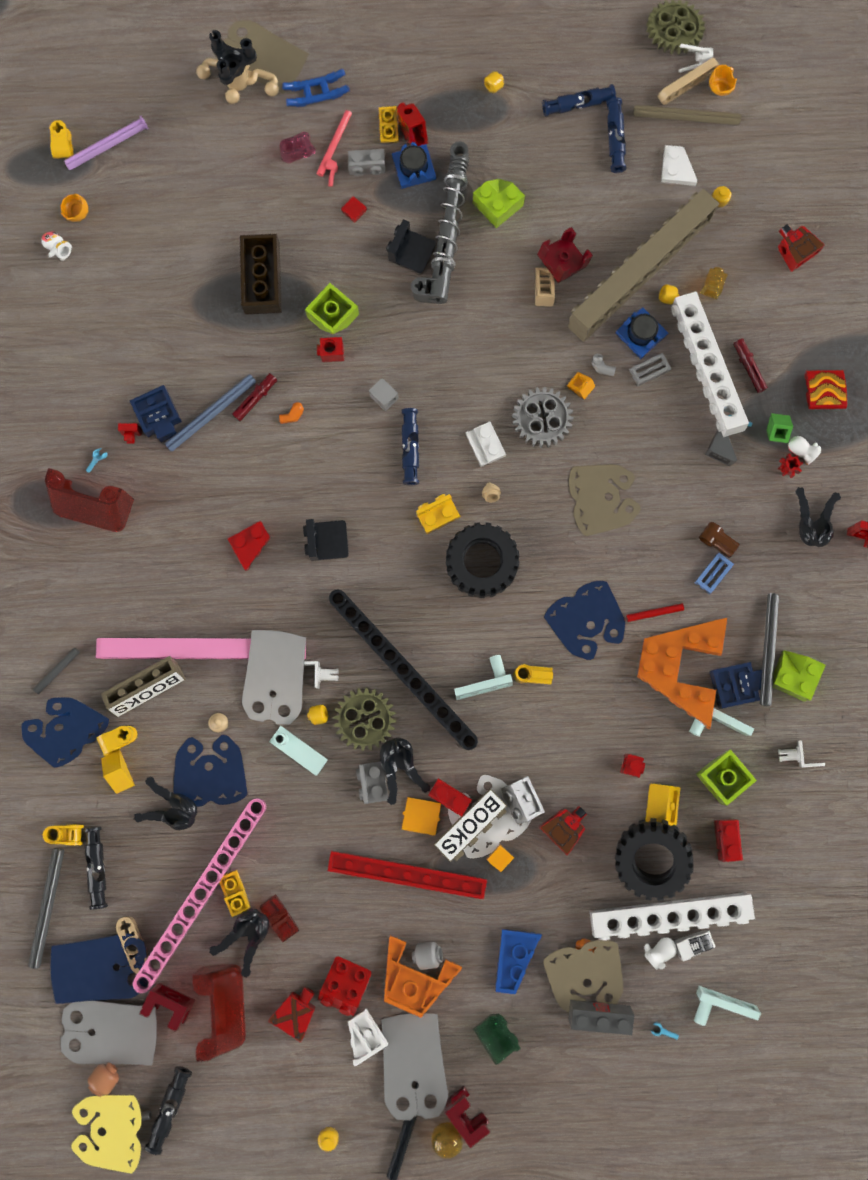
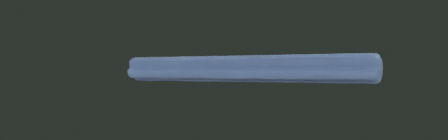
(210, 412)

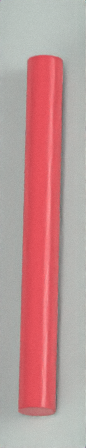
(334, 142)

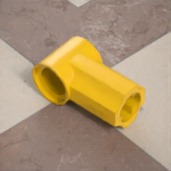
(535, 674)

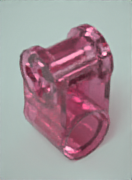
(297, 146)

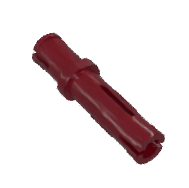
(747, 360)
(257, 394)

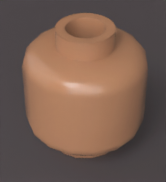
(103, 1079)

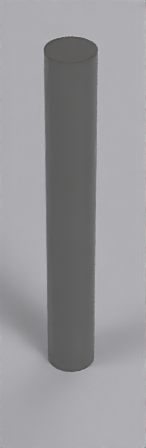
(56, 670)

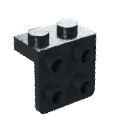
(410, 248)
(326, 540)

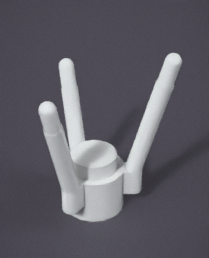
(702, 56)

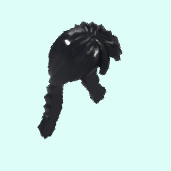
(818, 532)
(399, 754)
(181, 814)
(249, 924)

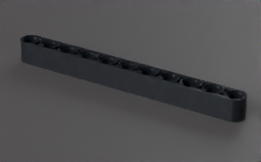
(399, 660)

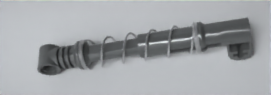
(447, 236)

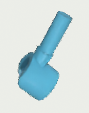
(96, 457)
(664, 1031)

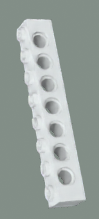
(691, 305)
(741, 901)

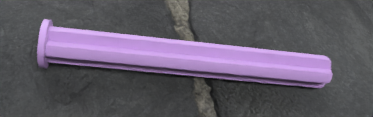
(106, 143)

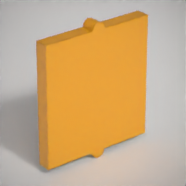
(421, 816)

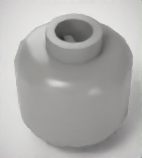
(427, 955)

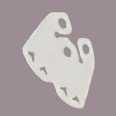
(500, 827)

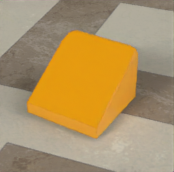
(581, 385)
(500, 858)

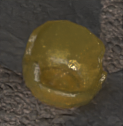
(446, 1140)

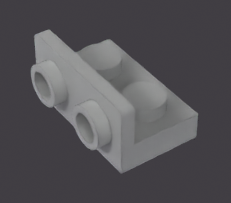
(366, 162)
(373, 783)
(522, 800)

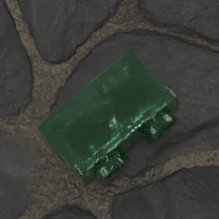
(497, 1037)

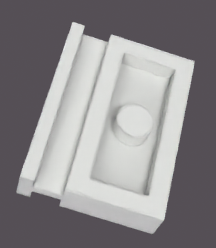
(485, 444)

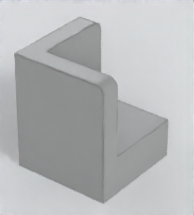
(383, 394)

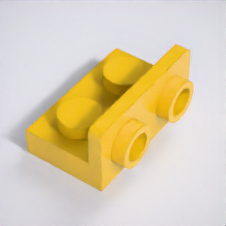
(437, 514)

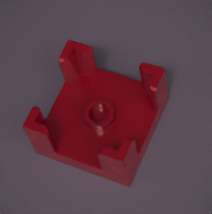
(563, 257)
(170, 999)
(472, 1130)

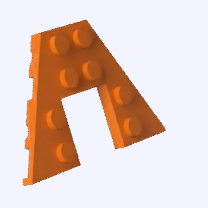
(661, 665)

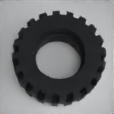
(482, 535)
(654, 884)

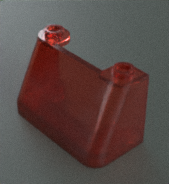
(106, 512)
(226, 994)

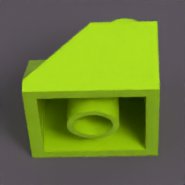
(498, 200)
(332, 310)
(797, 675)
(726, 777)

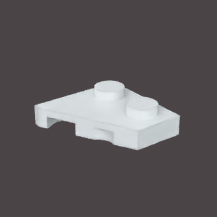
(677, 167)
(365, 1037)

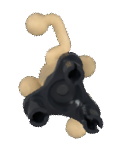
(234, 66)

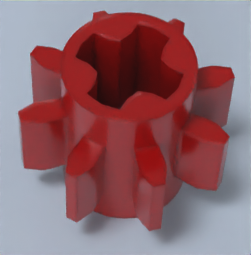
(786, 470)

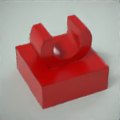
(129, 431)

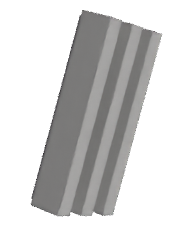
(636, 377)

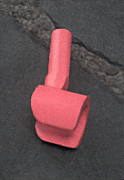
(333, 167)

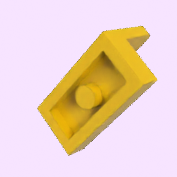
(663, 803)

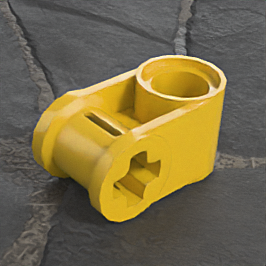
(61, 140)
(114, 740)
(67, 834)

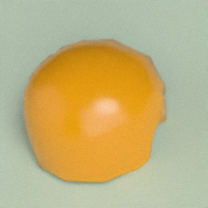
(722, 80)
(74, 208)

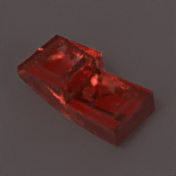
(279, 918)

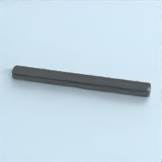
(769, 649)
(46, 908)

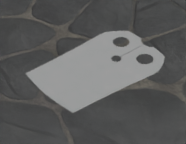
(275, 665)
(119, 1036)
(413, 1056)

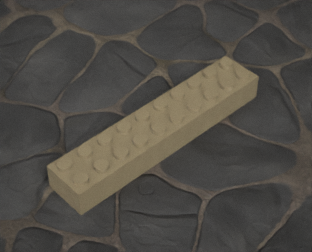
(642, 265)

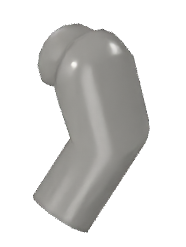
(600, 367)

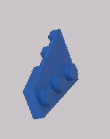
(514, 956)

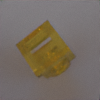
(714, 283)

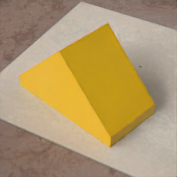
(116, 772)

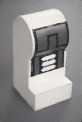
(694, 944)

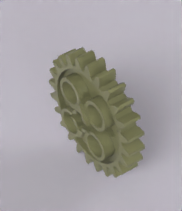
(675, 25)
(357, 703)

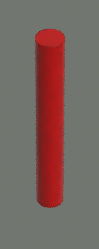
(655, 612)

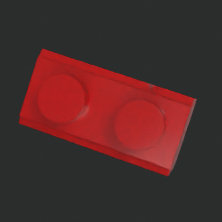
(450, 797)
(728, 840)

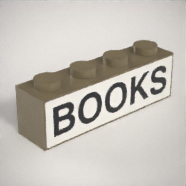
(143, 686)
(470, 825)

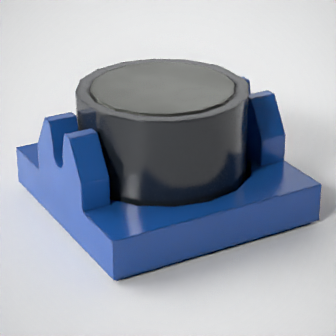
(414, 163)
(642, 331)

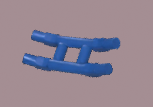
(322, 81)

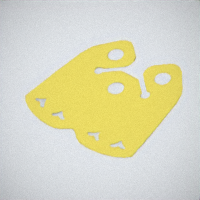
(120, 1133)

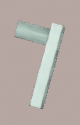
(500, 681)
(697, 727)
(298, 750)
(709, 997)

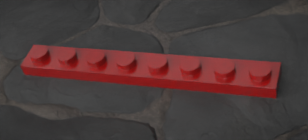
(407, 875)

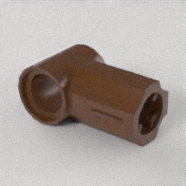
(714, 536)

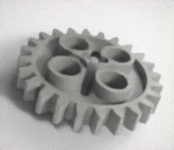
(559, 414)

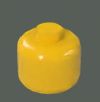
(494, 82)
(722, 195)
(668, 293)
(318, 714)
(328, 1139)

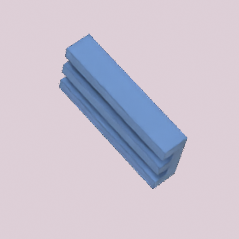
(704, 585)

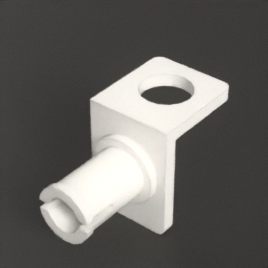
(322, 674)
(796, 755)

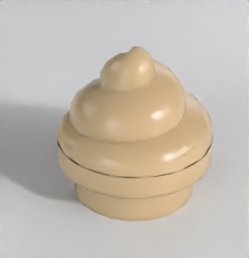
(491, 493)
(218, 722)

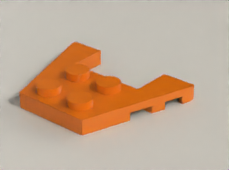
(411, 988)

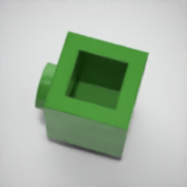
(779, 428)

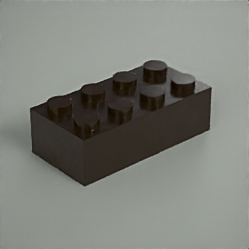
(260, 274)

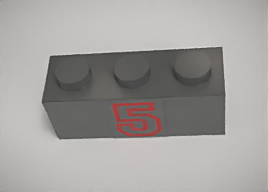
(601, 1017)

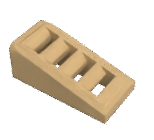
(544, 298)

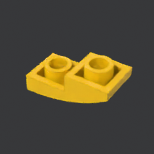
(388, 124)
(234, 893)

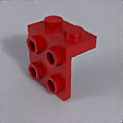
(344, 986)

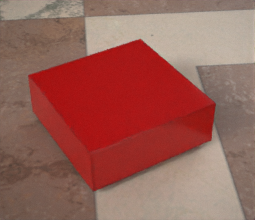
(354, 209)

